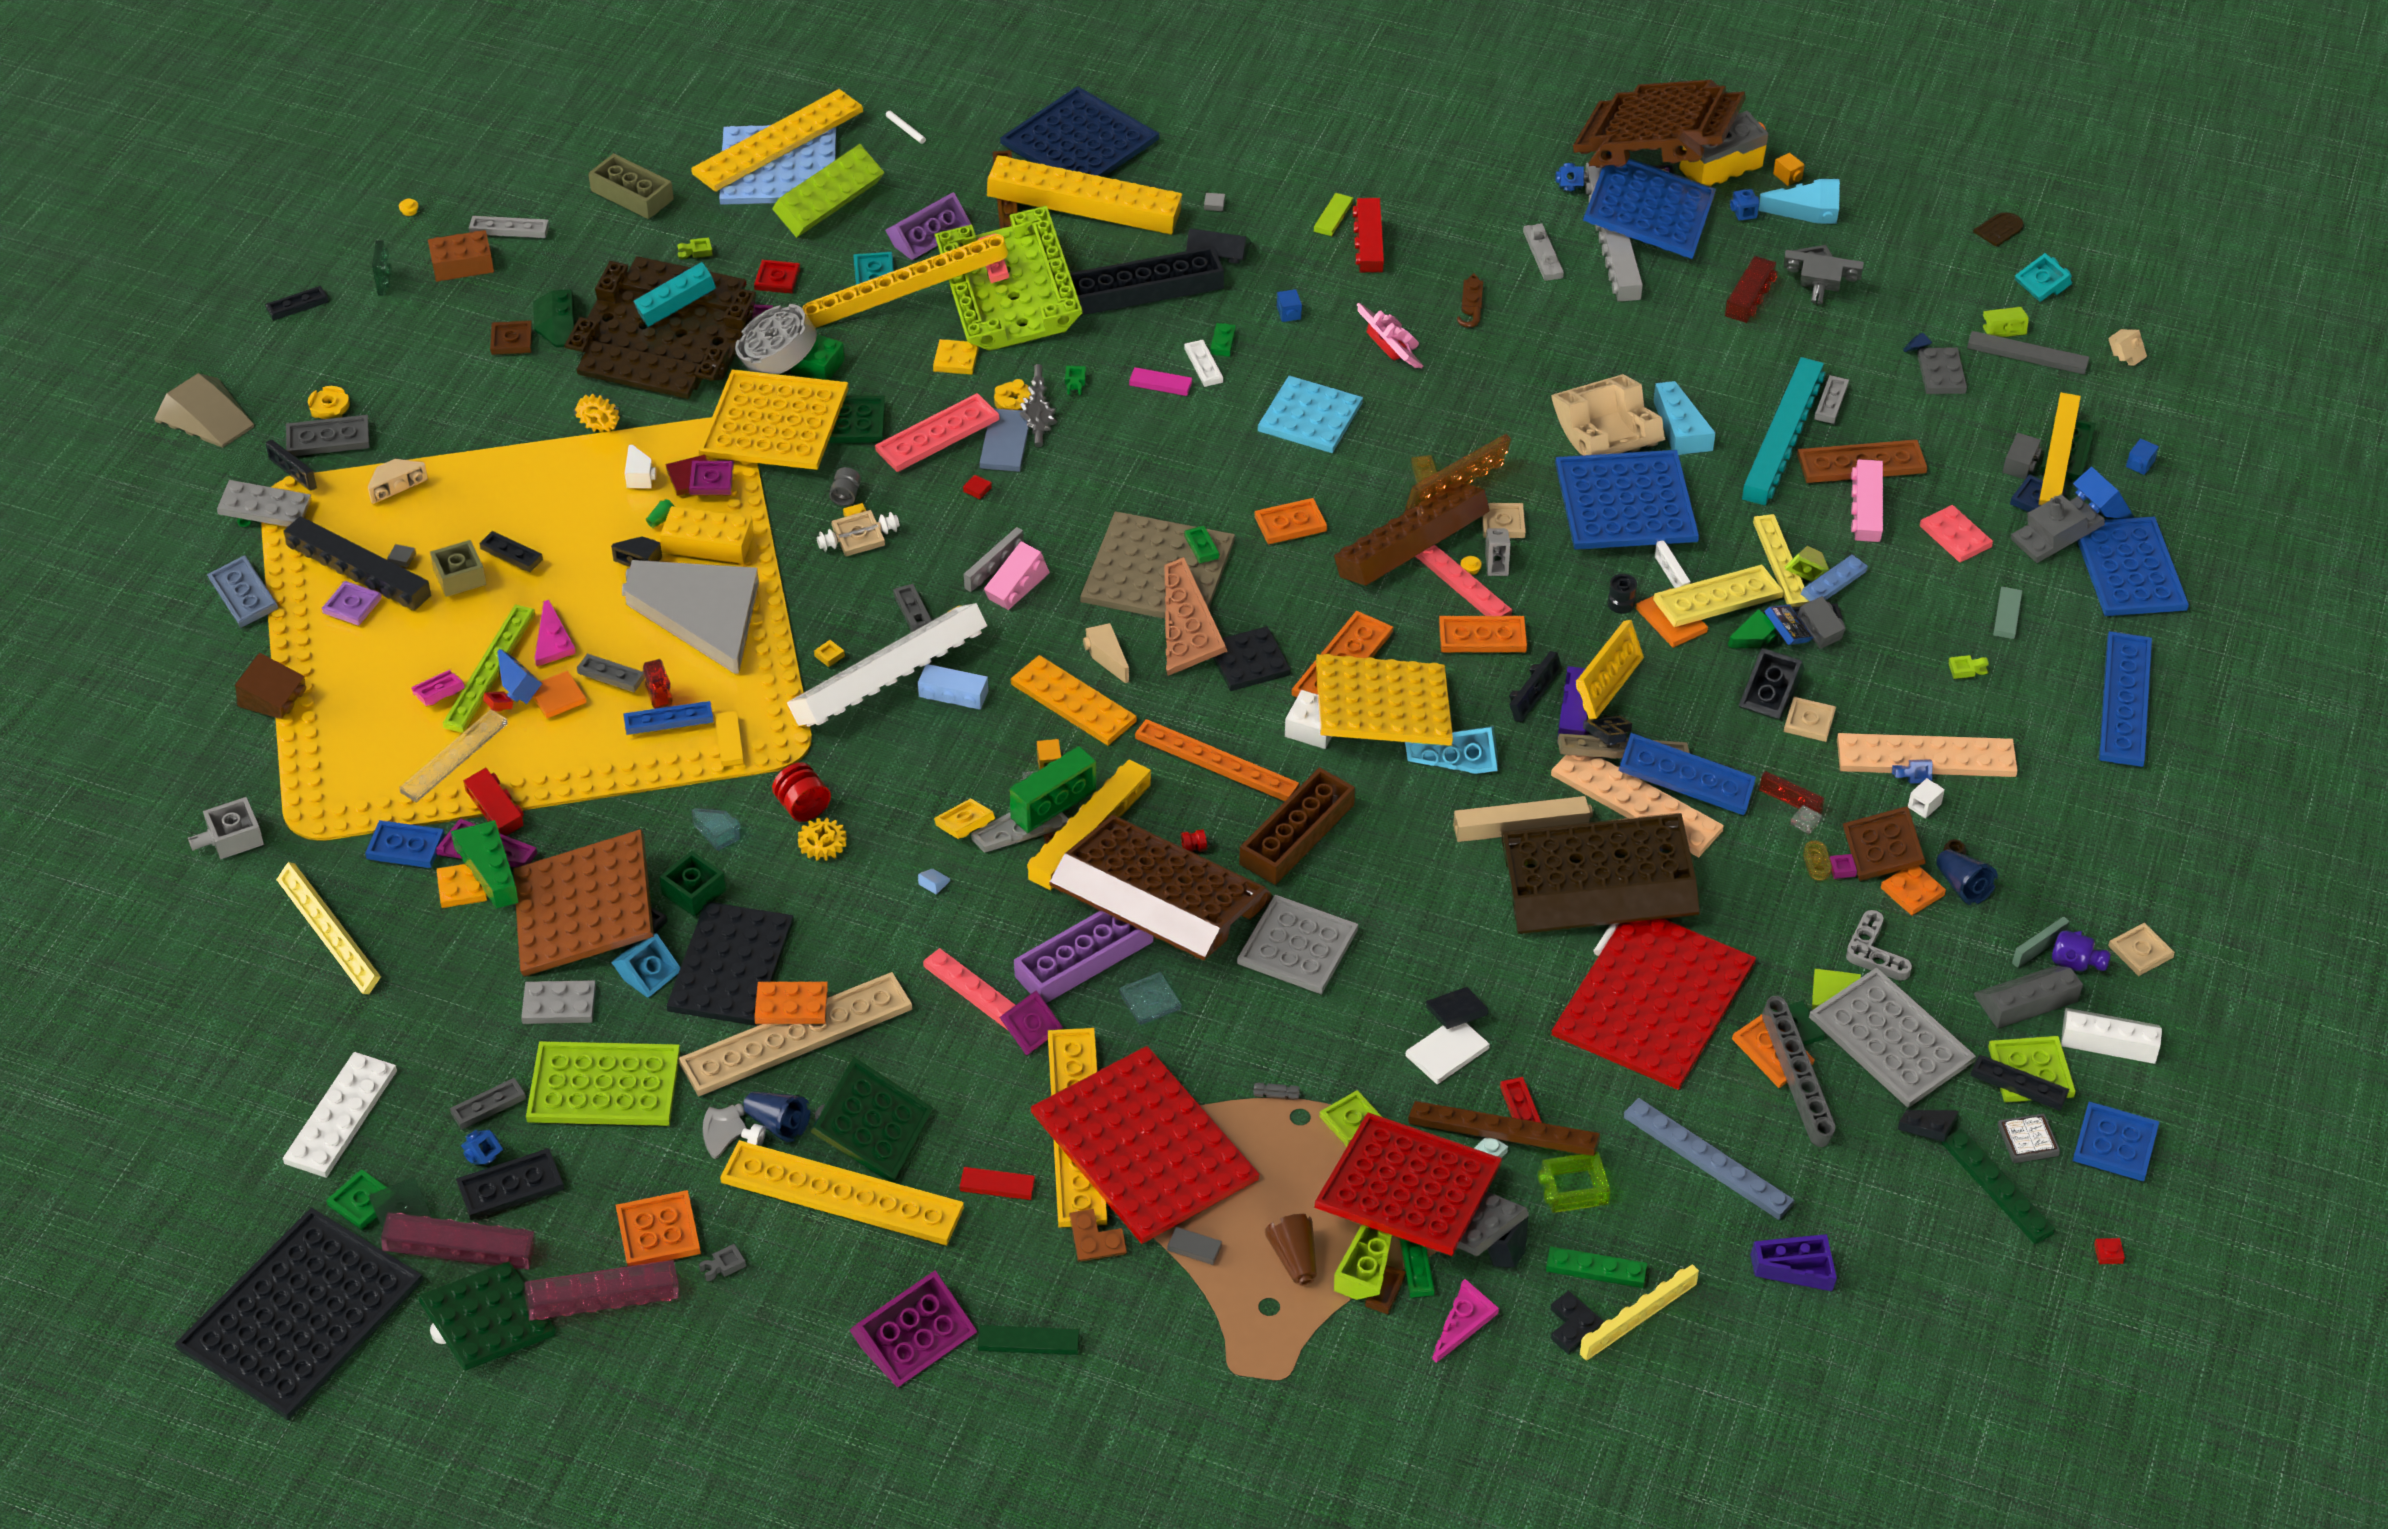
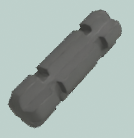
(1276, 1091)

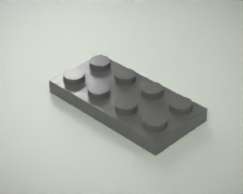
(328, 435)

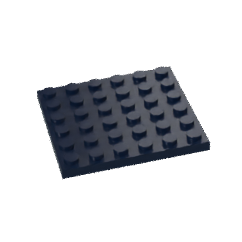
(1080, 135)

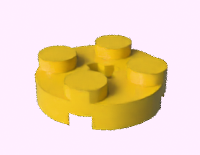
(1005, 392)
(319, 402)

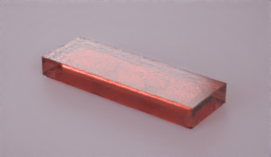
(1790, 793)

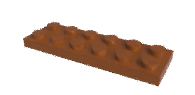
(1837, 462)

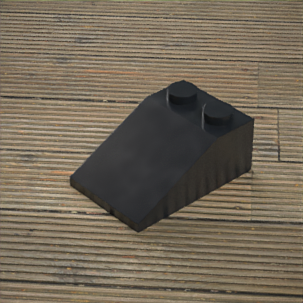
(1772, 684)

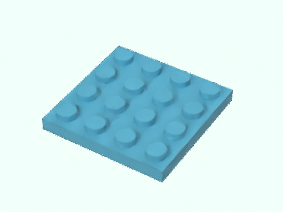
(1310, 414)

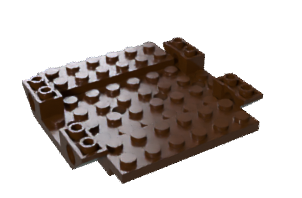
(1661, 118)

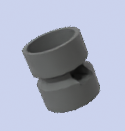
(845, 486)

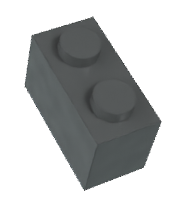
(2022, 456)
(1821, 622)

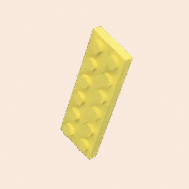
(1718, 595)

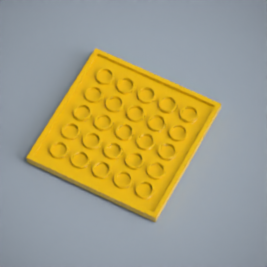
(774, 419)
(1383, 700)

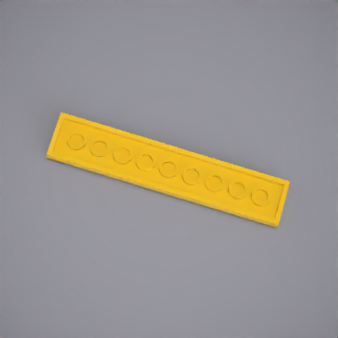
(777, 140)
(1071, 1060)
(842, 1192)

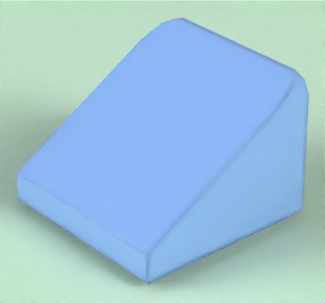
(933, 880)

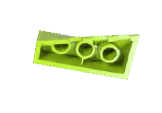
(1363, 1265)

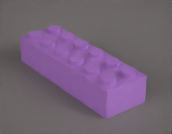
(1078, 954)

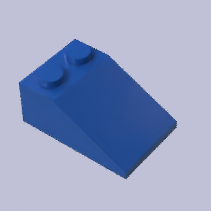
(2101, 495)

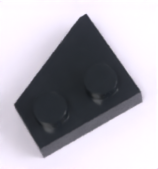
(1929, 1123)

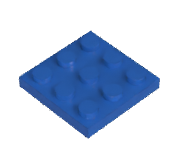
(2116, 1141)

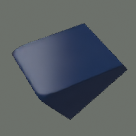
(1918, 341)

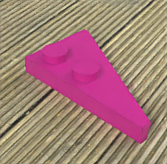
(552, 640)
(1469, 1314)

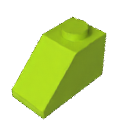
(1808, 564)

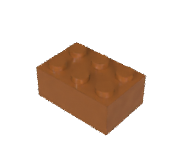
(460, 255)

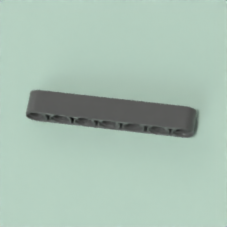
(1798, 1080)

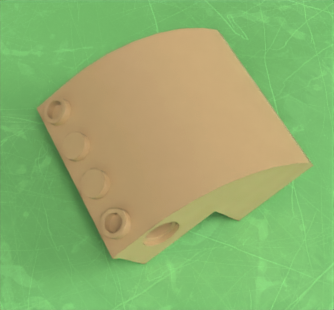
(1608, 417)

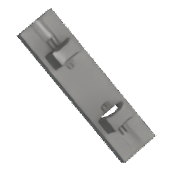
(1543, 252)

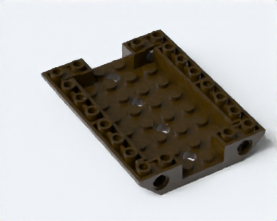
(1601, 885)

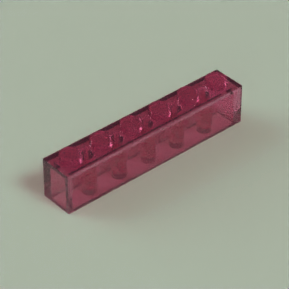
(457, 1240)
(601, 1290)

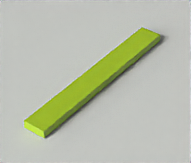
(488, 669)

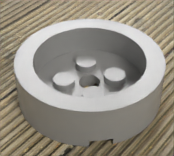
(791, 342)

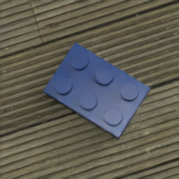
(404, 844)

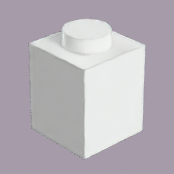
(1926, 798)

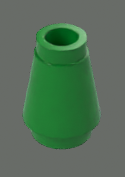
(659, 513)

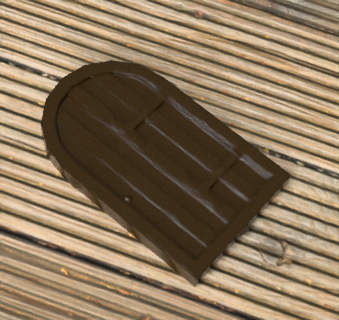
(1999, 228)

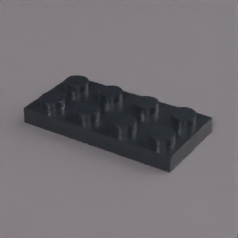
(509, 1184)

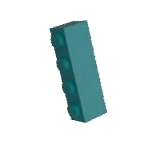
(675, 294)

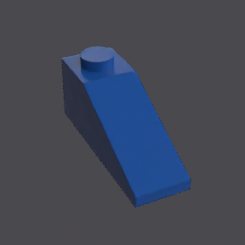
(516, 678)

